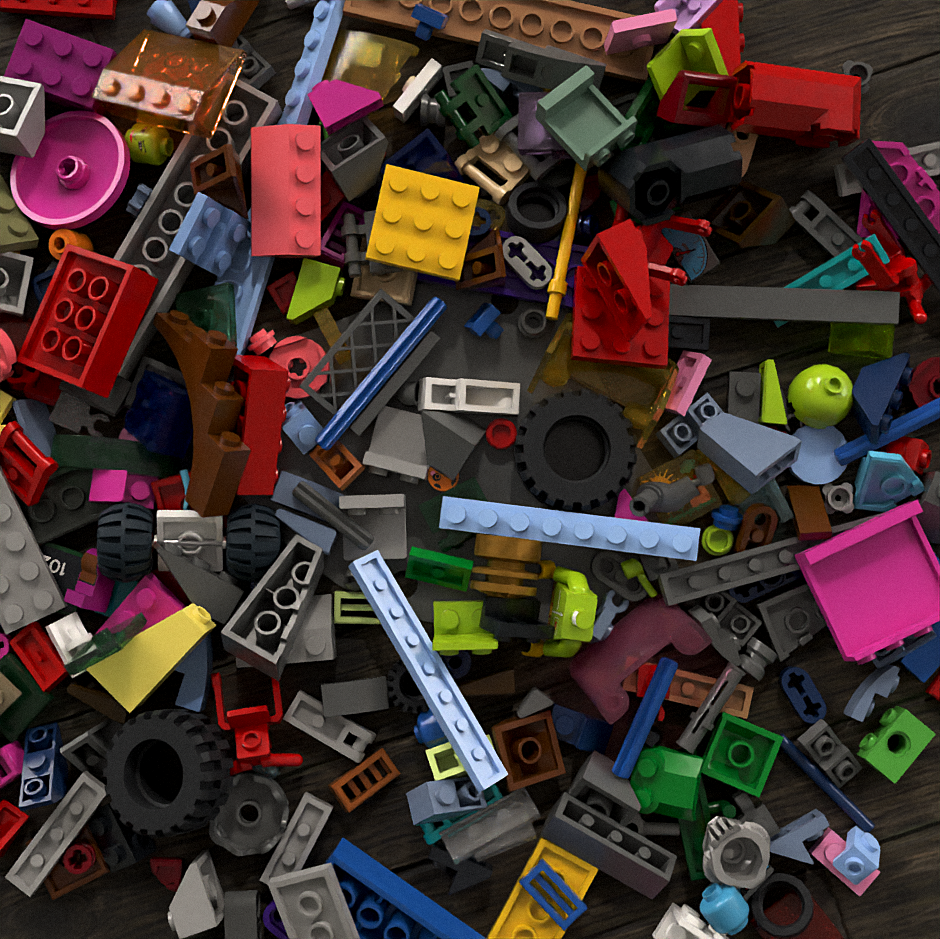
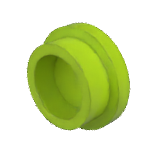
(717, 540)

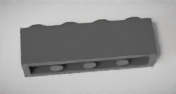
(609, 846)

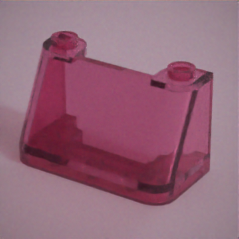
(628, 647)

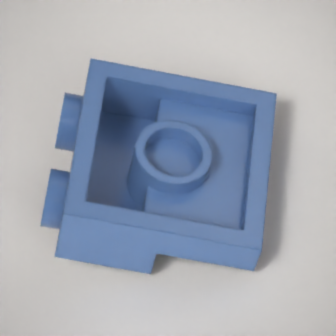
(210, 235)

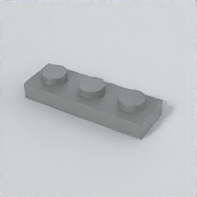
(298, 837)

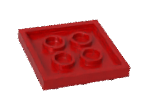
(599, 338)

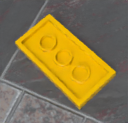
(523, 915)

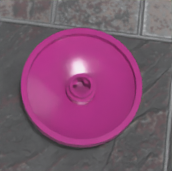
(73, 172)

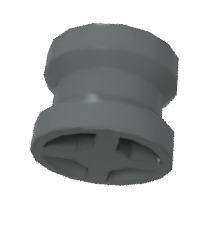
(430, 114)

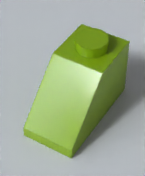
(315, 288)

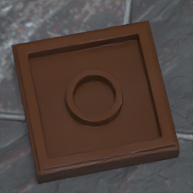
(62, 881)

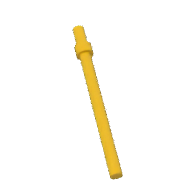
(558, 286)

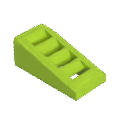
(771, 402)

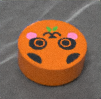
(440, 482)

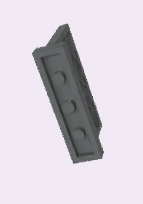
(395, 380)

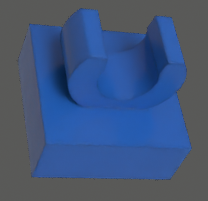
(428, 20)
(483, 322)

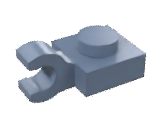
(605, 615)

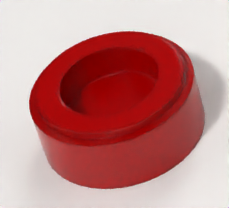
(501, 434)

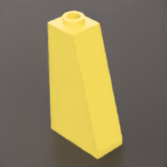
(152, 656)

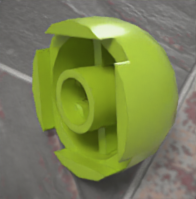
(821, 396)

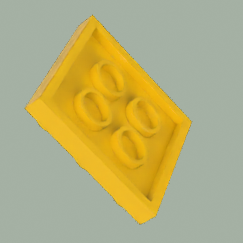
(422, 223)

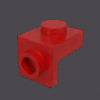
(913, 450)

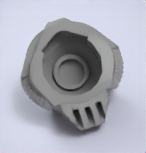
(735, 852)

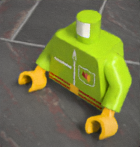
(570, 612)

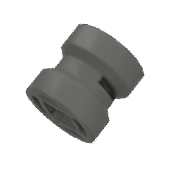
(756, 658)

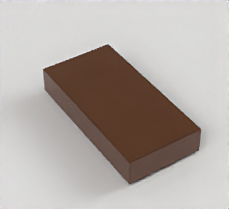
(809, 512)

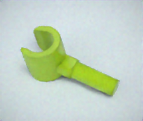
(632, 569)

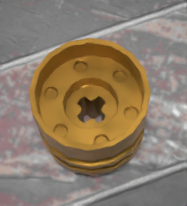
(506, 565)

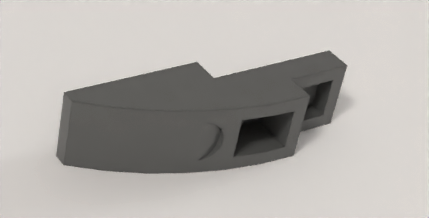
(533, 64)

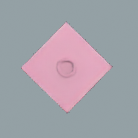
(640, 31)

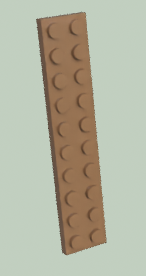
(555, 23)

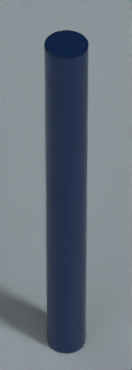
(826, 785)

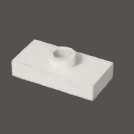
(415, 88)

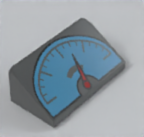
(691, 251)

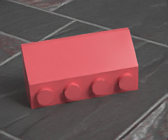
(286, 191)

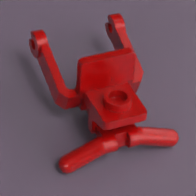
(660, 248)
(898, 274)
(252, 731)

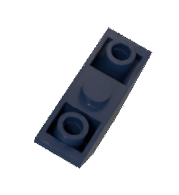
(879, 392)
(43, 768)

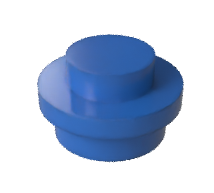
(727, 517)

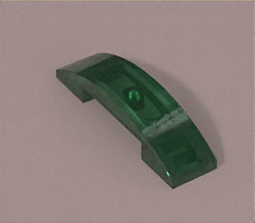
(111, 454)

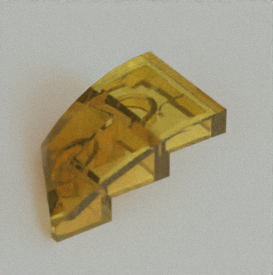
(367, 60)

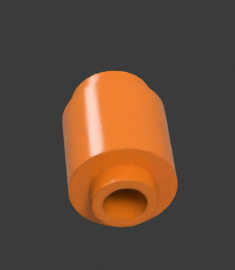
(63, 236)

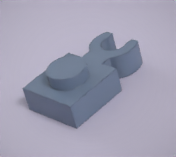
(138, 200)

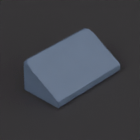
(34, 419)

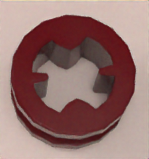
(72, 866)

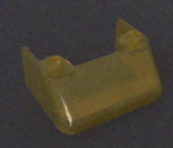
(637, 388)

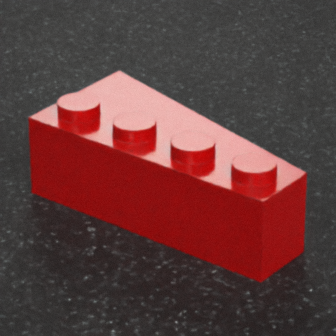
(260, 420)

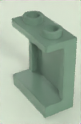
(584, 120)

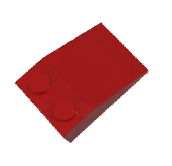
(621, 275)

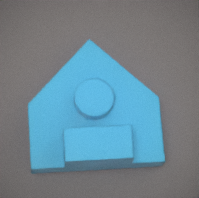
(884, 481)

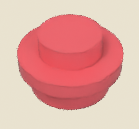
(261, 341)

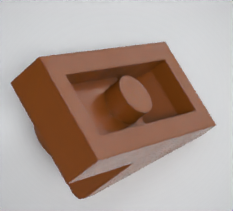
(338, 464)

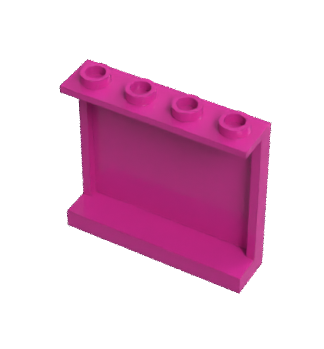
(875, 583)

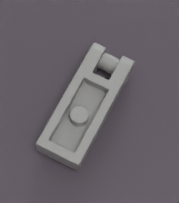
(308, 716)

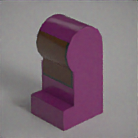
(92, 587)

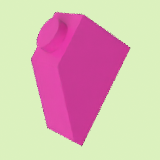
(342, 103)

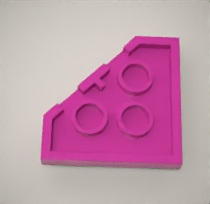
(914, 179)

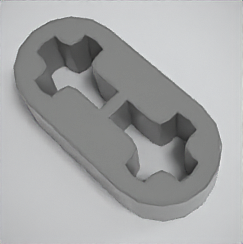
(532, 257)

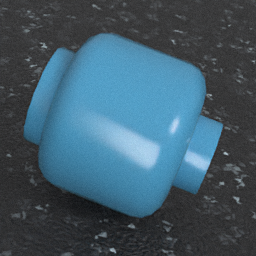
(724, 908)

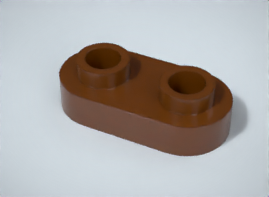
(758, 532)

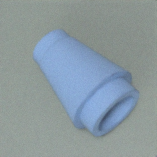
(168, 18)

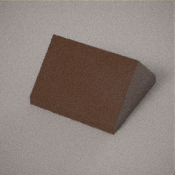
(528, 749)

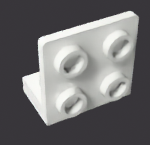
(684, 924)

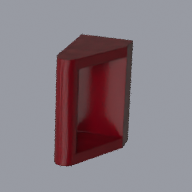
(716, 111)

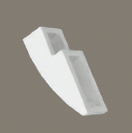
(468, 396)

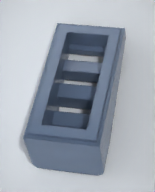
(310, 530)

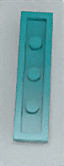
(837, 272)

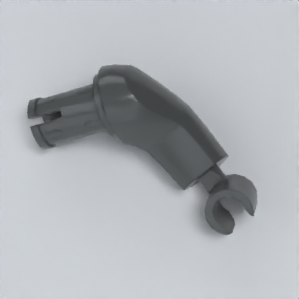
(670, 497)

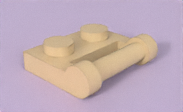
(500, 160)

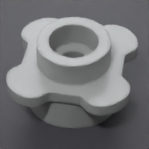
(844, 491)

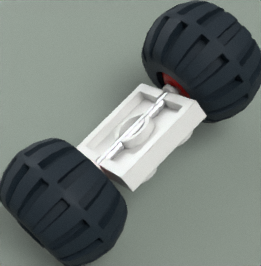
(128, 538)

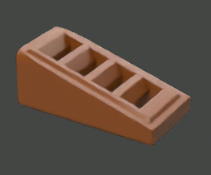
(336, 789)

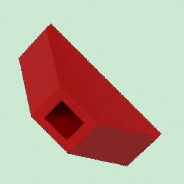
(725, 27)

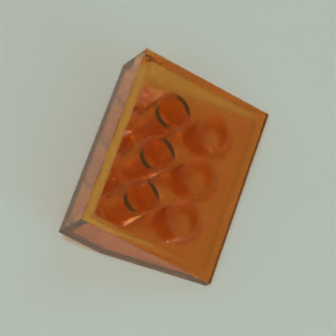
(170, 82)

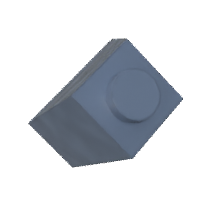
(747, 449)

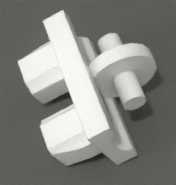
(68, 637)

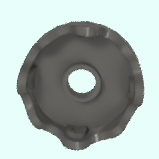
(255, 836)

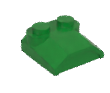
(740, 753)
(667, 781)

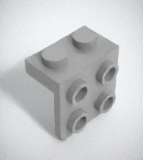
(398, 446)

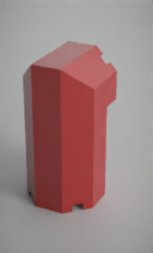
(796, 104)

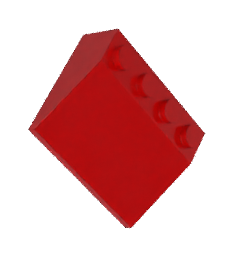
(87, 319)

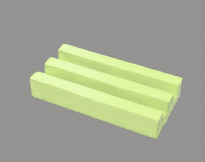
(352, 607)

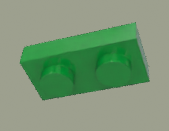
(439, 569)

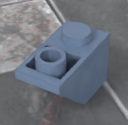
(444, 800)

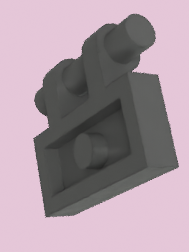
(355, 259)

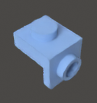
(301, 426)
(859, 856)

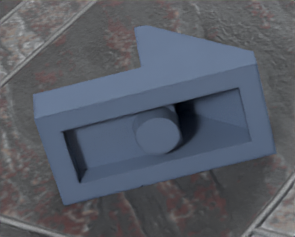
(790, 838)

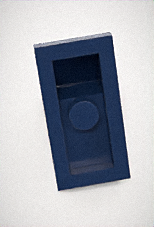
(581, 729)

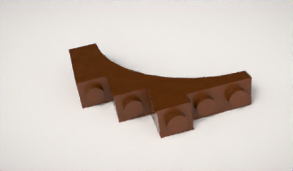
(215, 408)

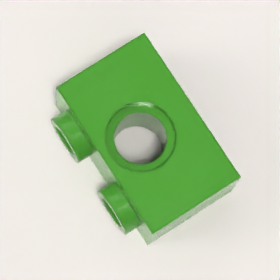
(912, 740)

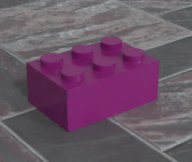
(61, 63)

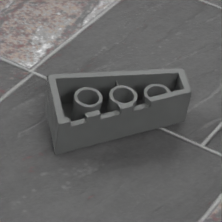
(273, 612)

